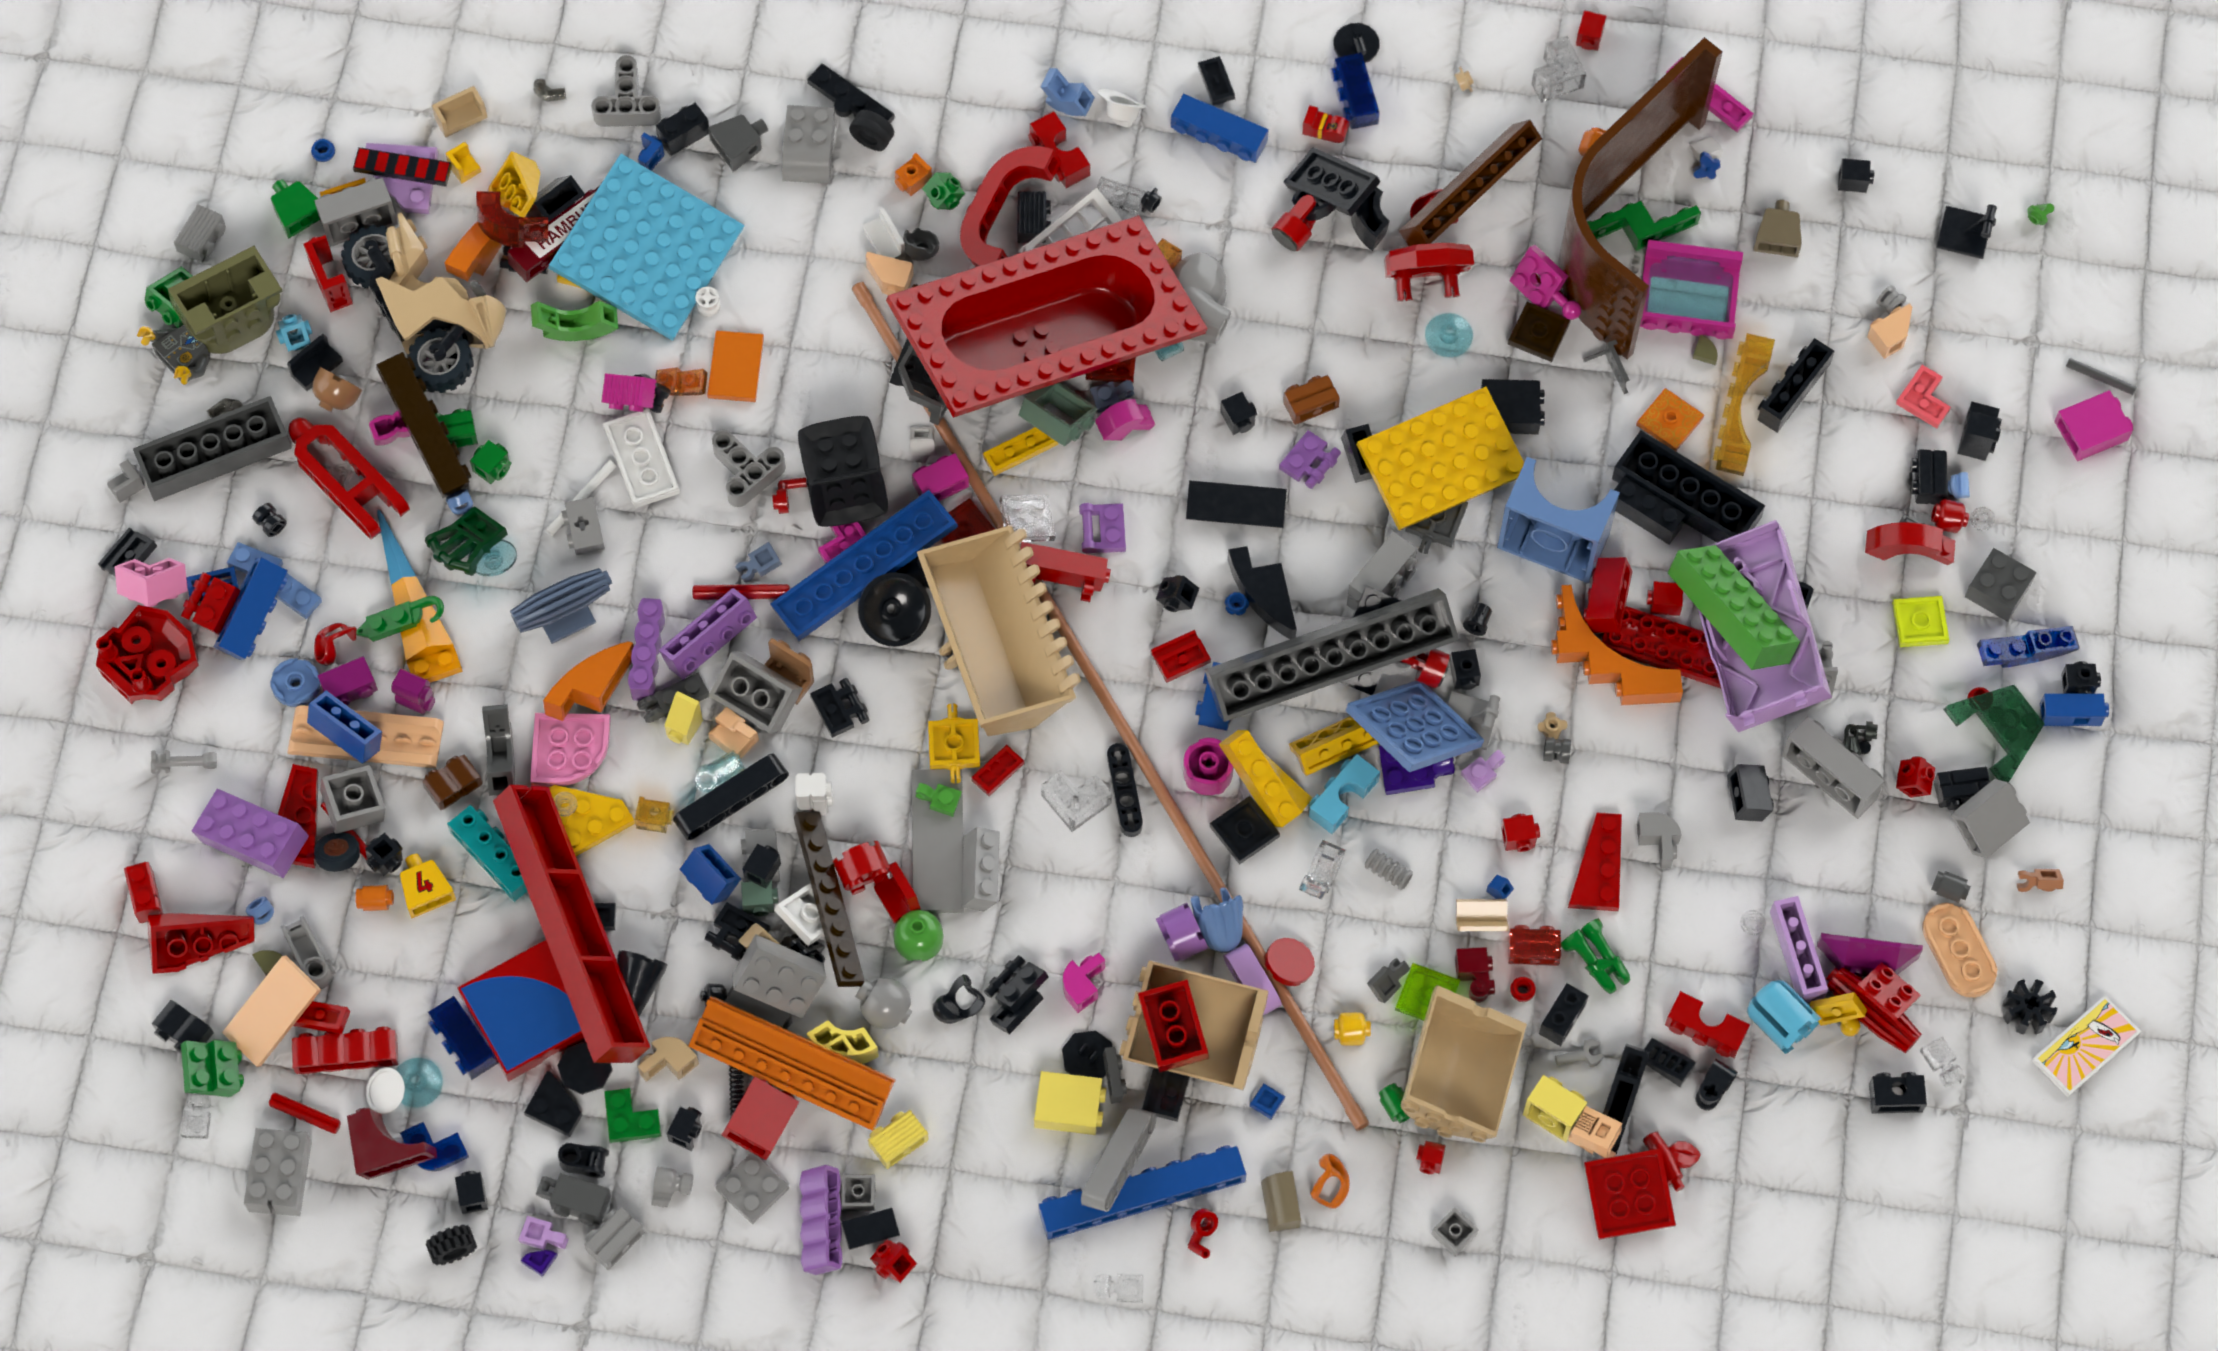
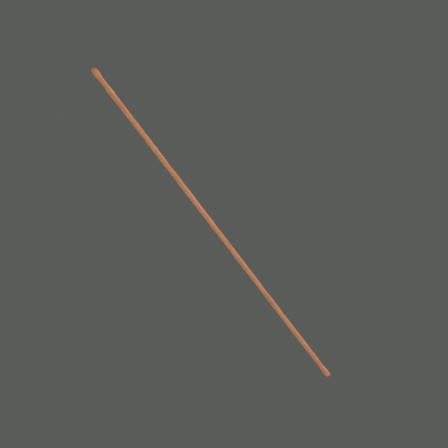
(1351, 1108)

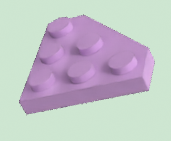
(411, 195)

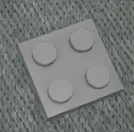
(752, 1187)

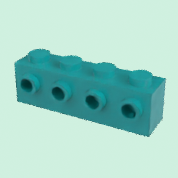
(488, 849)

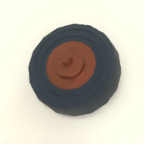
(337, 851)

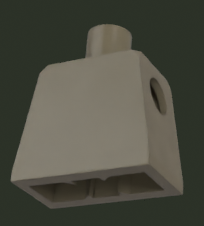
(1779, 231)

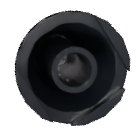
(640, 976)

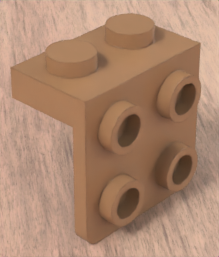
(791, 665)

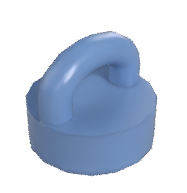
(458, 499)
(258, 908)

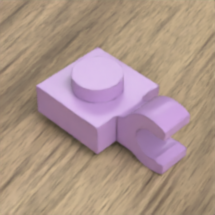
(1481, 773)
(539, 1233)

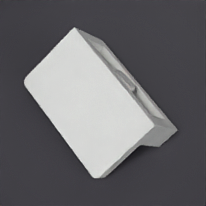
(885, 236)

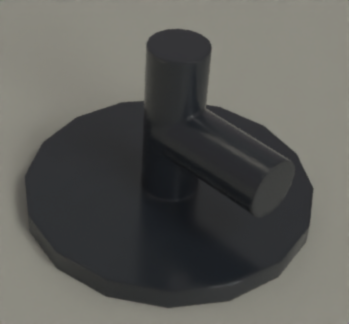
(1357, 39)

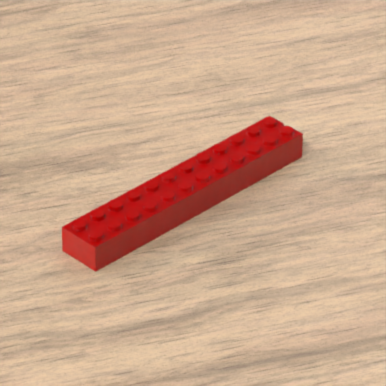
(571, 924)

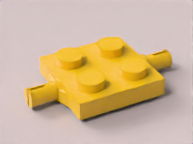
(954, 743)

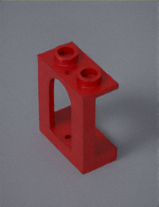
(334, 289)

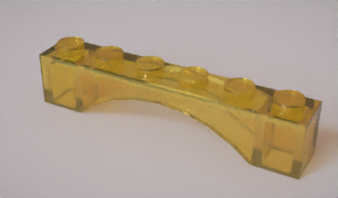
(1735, 445)

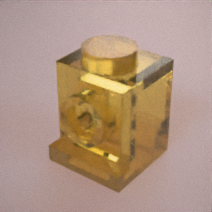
(649, 822)

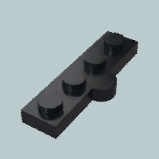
(845, 95)

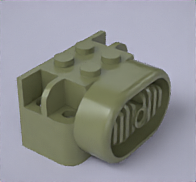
(228, 302)

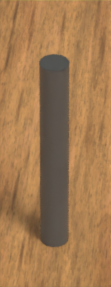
(2101, 376)

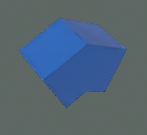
(1499, 887)

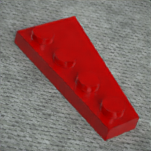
(300, 806)
(1599, 873)

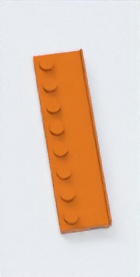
(792, 1063)

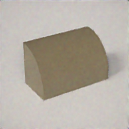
(1281, 1201)

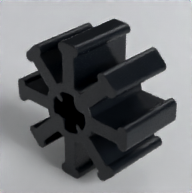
(2018, 1005)

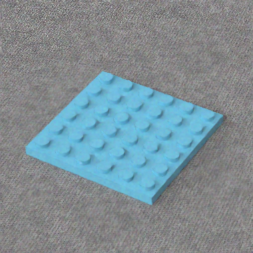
(646, 246)

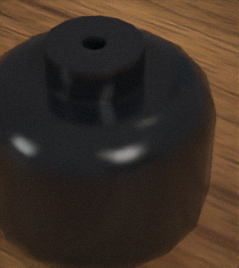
(714, 990)

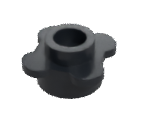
(1150, 201)

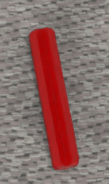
(304, 1113)

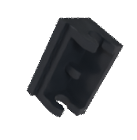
(870, 1228)

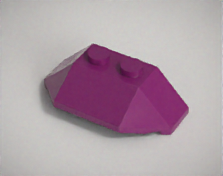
(1864, 955)

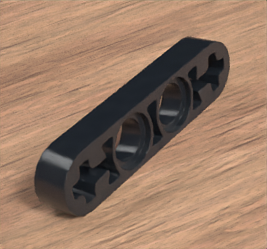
(1126, 789)

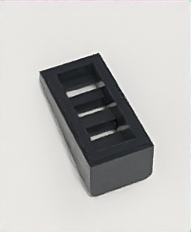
(1669, 1073)

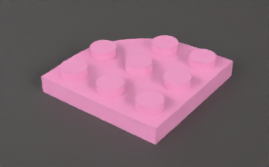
(568, 748)

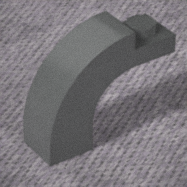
(499, 748)

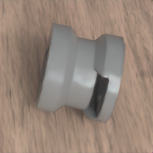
(1891, 299)

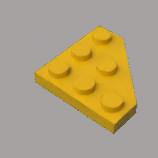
(594, 819)

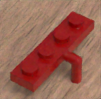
(324, 1017)

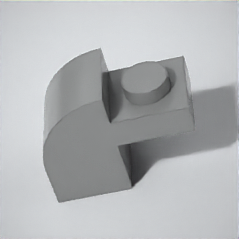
(1659, 830)

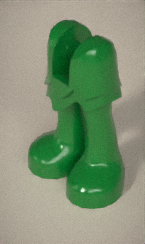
(1597, 968)

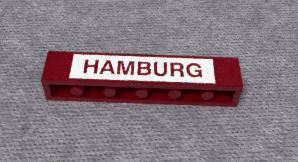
(537, 255)

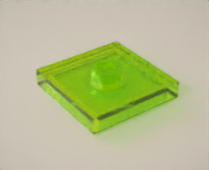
(1418, 990)

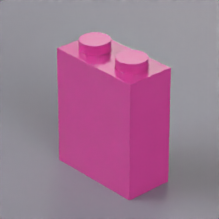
(2094, 425)

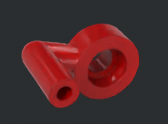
(781, 500)
(1202, 1229)

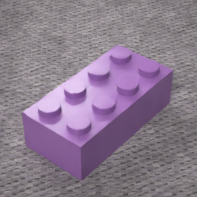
(250, 833)

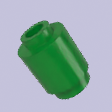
(1391, 1100)

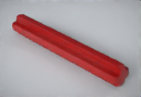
(754, 591)

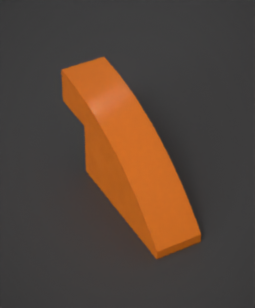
(472, 254)
(589, 682)

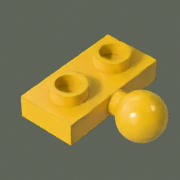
(1842, 1009)

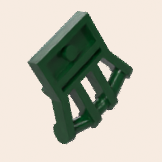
(480, 535)

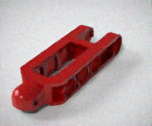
(351, 502)

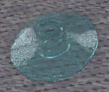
(1445, 343)
(500, 559)
(428, 1087)

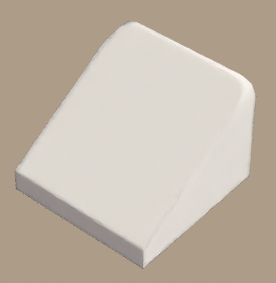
(1706, 145)
(922, 441)

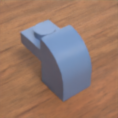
(1066, 97)

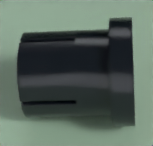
(1477, 620)

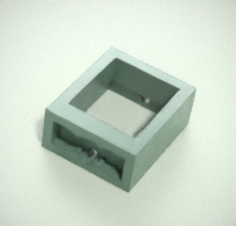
(1065, 400)

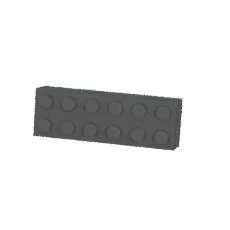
(212, 448)

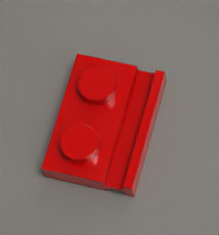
(1180, 656)

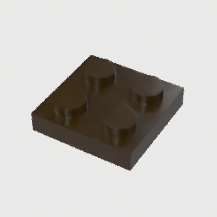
(1539, 331)

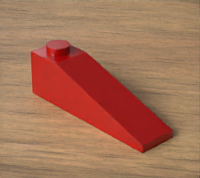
(188, 938)

